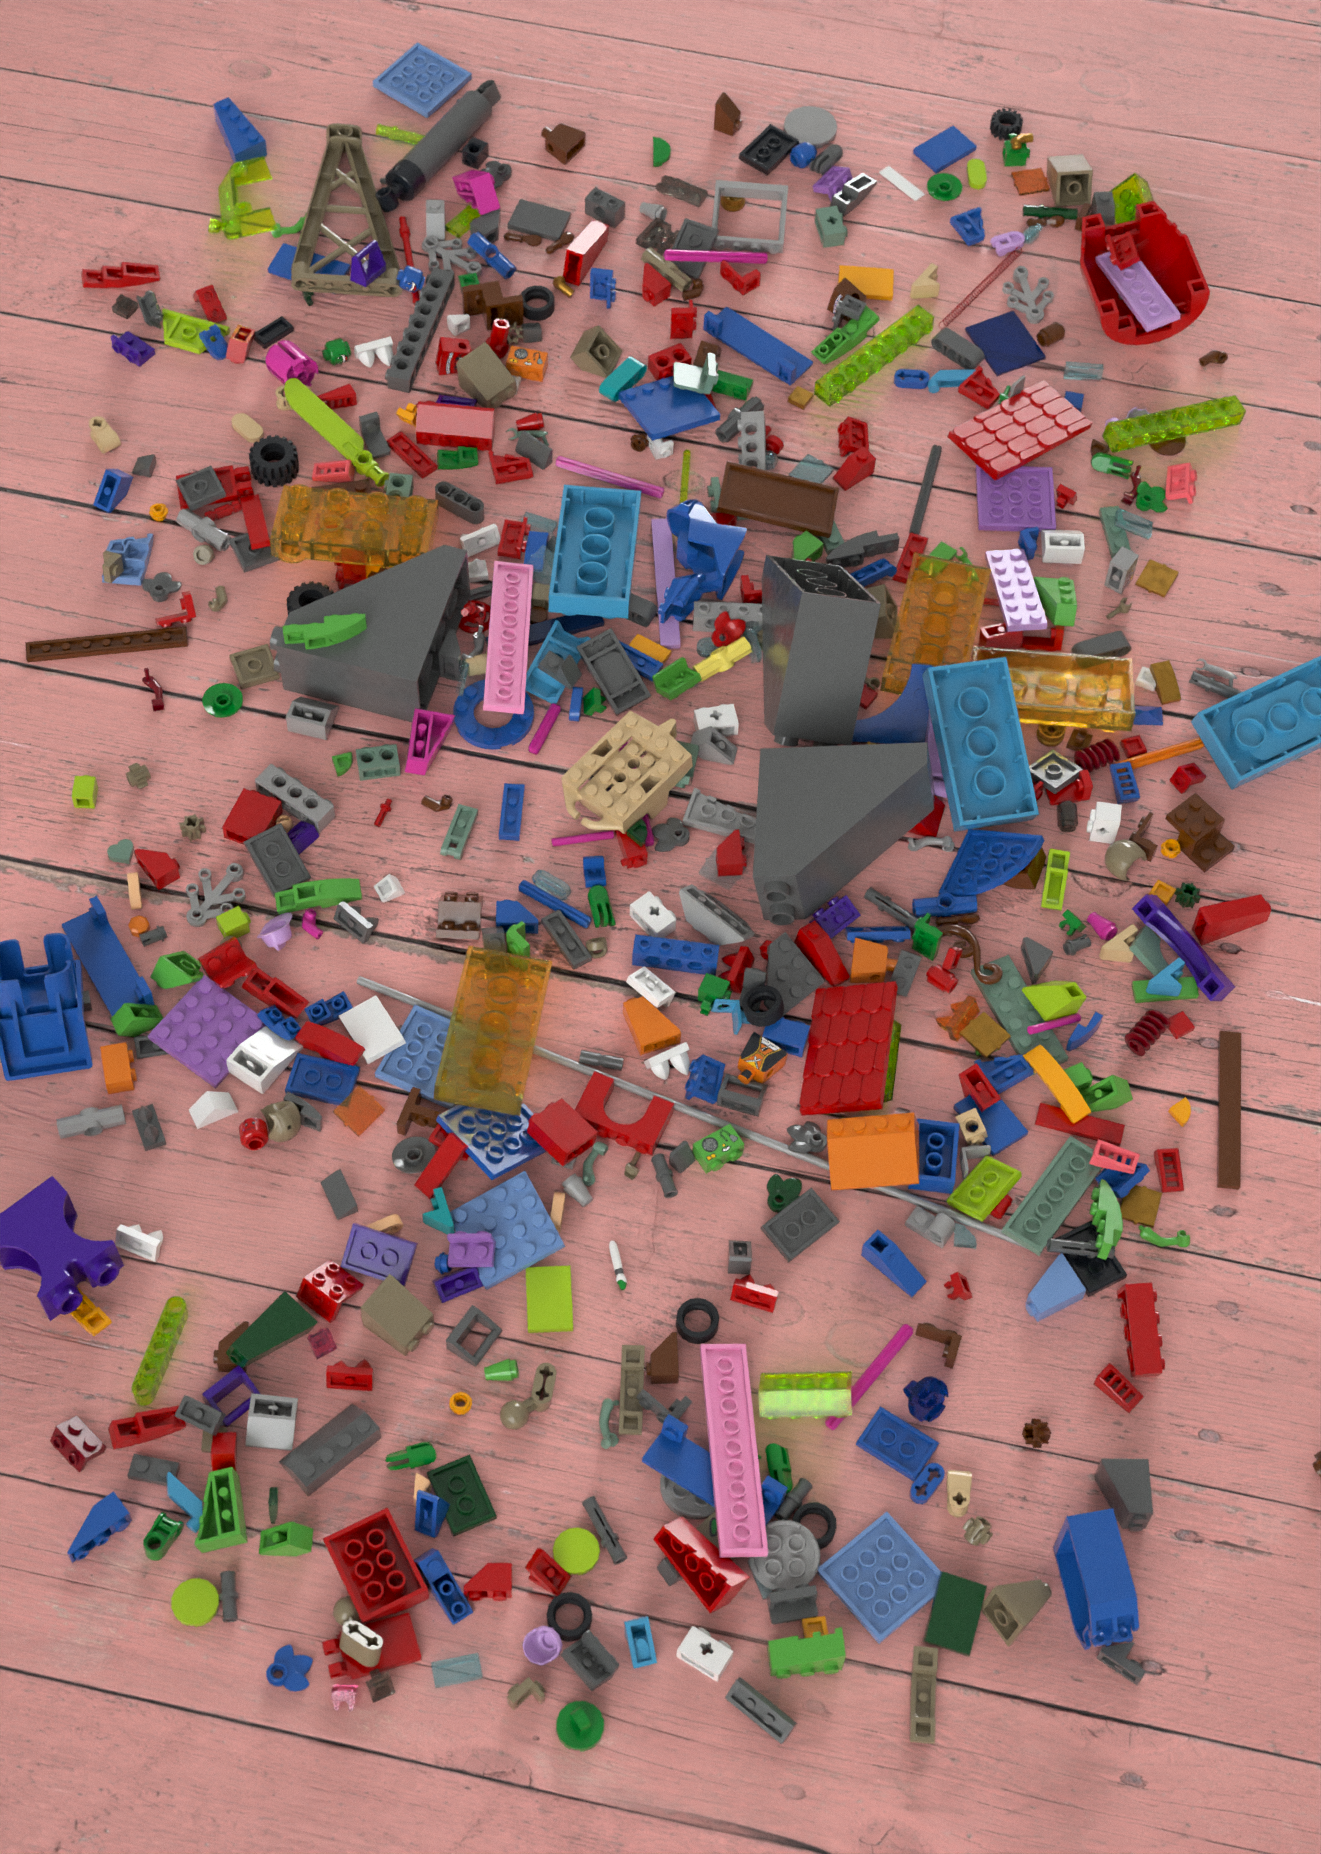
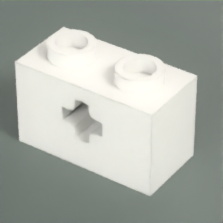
(721, 718)
(1104, 822)
(653, 916)
(711, 1664)

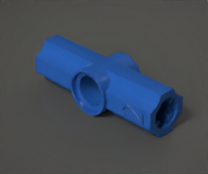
(485, 248)
(956, 905)

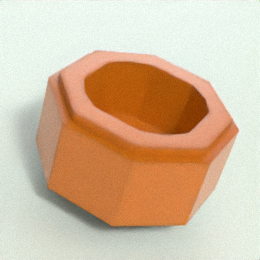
(138, 925)

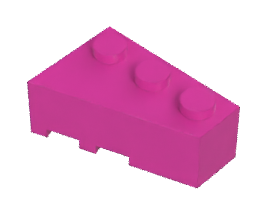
(478, 189)
(426, 738)

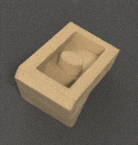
(926, 284)
(1118, 947)

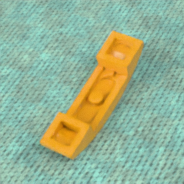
(1058, 1083)
(90, 1316)

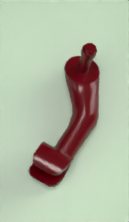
(1136, 480)
(157, 703)

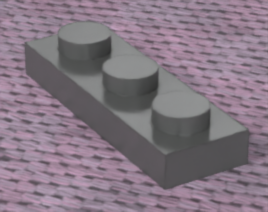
(566, 939)
(760, 1710)

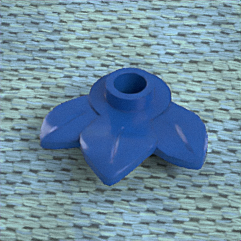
(292, 1667)

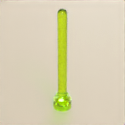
(685, 476)

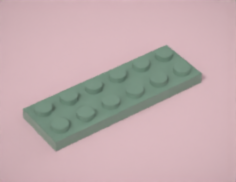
(1016, 1012)
(1052, 1197)

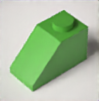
(806, 547)
(136, 1019)
(1107, 1094)
(286, 1540)

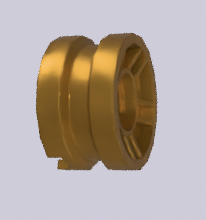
(732, 204)
(1050, 739)

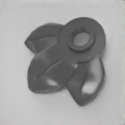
(499, 171)
(161, 586)
(669, 835)
(806, 1138)

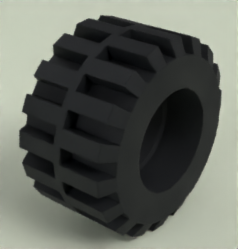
(274, 472)
(306, 594)

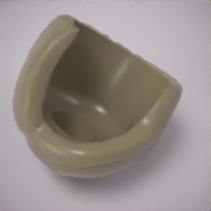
(1121, 856)
(282, 1120)

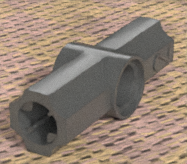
(730, 427)

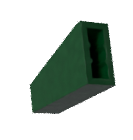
(274, 1328)

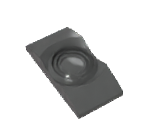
(613, 671)

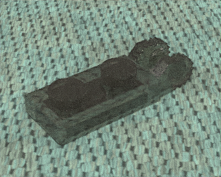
(682, 190)

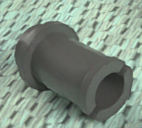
(153, 936)
(1072, 946)

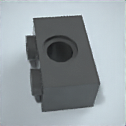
(605, 207)

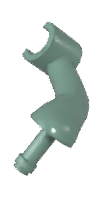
(535, 433)
(588, 1174)
(609, 1439)

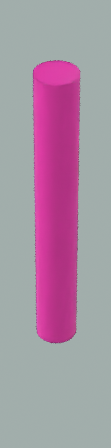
(582, 838)
(1054, 1023)

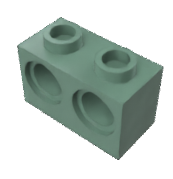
(399, 485)
(378, 765)

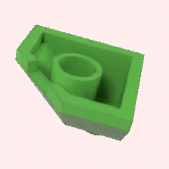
(176, 970)

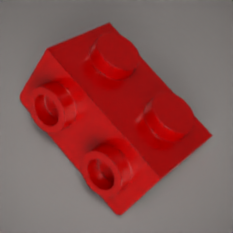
(1123, 250)
(683, 322)
(513, 538)
(349, 573)

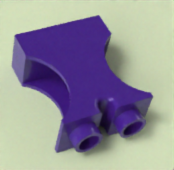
(41, 1238)

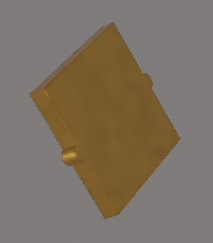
(1157, 578)
(985, 1035)
(1141, 1206)

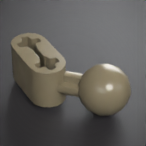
(516, 1413)
(356, 1638)

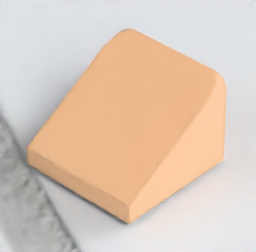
(421, 1484)

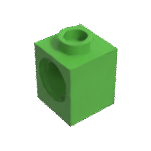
(1080, 1076)

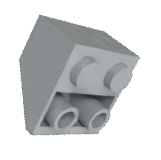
(311, 717)
(271, 1422)

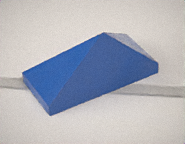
(1148, 715)

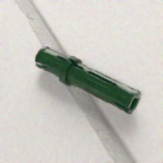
(1047, 212)

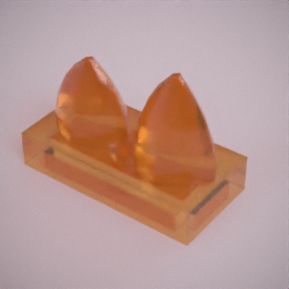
(963, 1013)

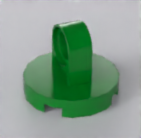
(580, 1726)

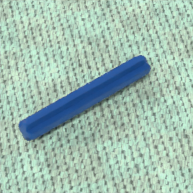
(555, 903)

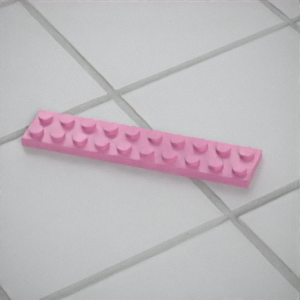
(508, 638)
(733, 1451)

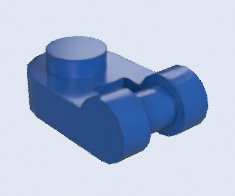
(218, 348)

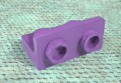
(833, 181)
(471, 1249)

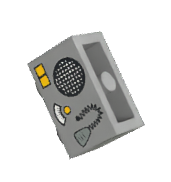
(1121, 570)

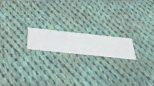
(902, 183)

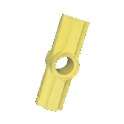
(723, 658)

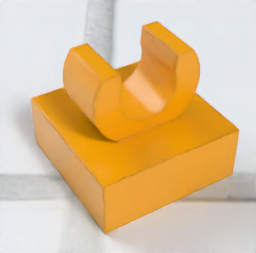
(408, 415)

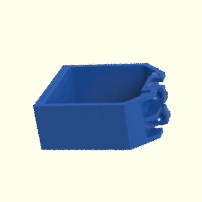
(1096, 1579)

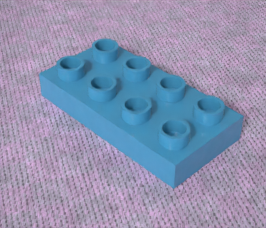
(595, 552)
(980, 744)

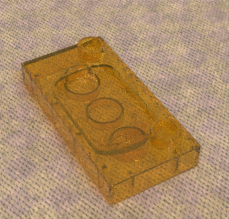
(1069, 688)

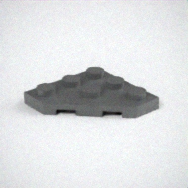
(789, 973)

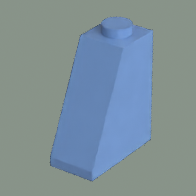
(1055, 1290)

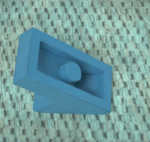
(1166, 981)
(640, 1642)

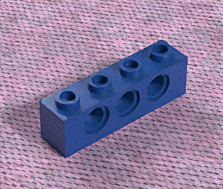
(675, 955)

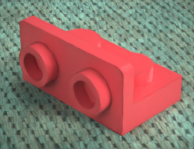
(1181, 482)

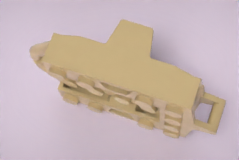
(627, 801)

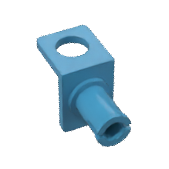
(738, 1015)

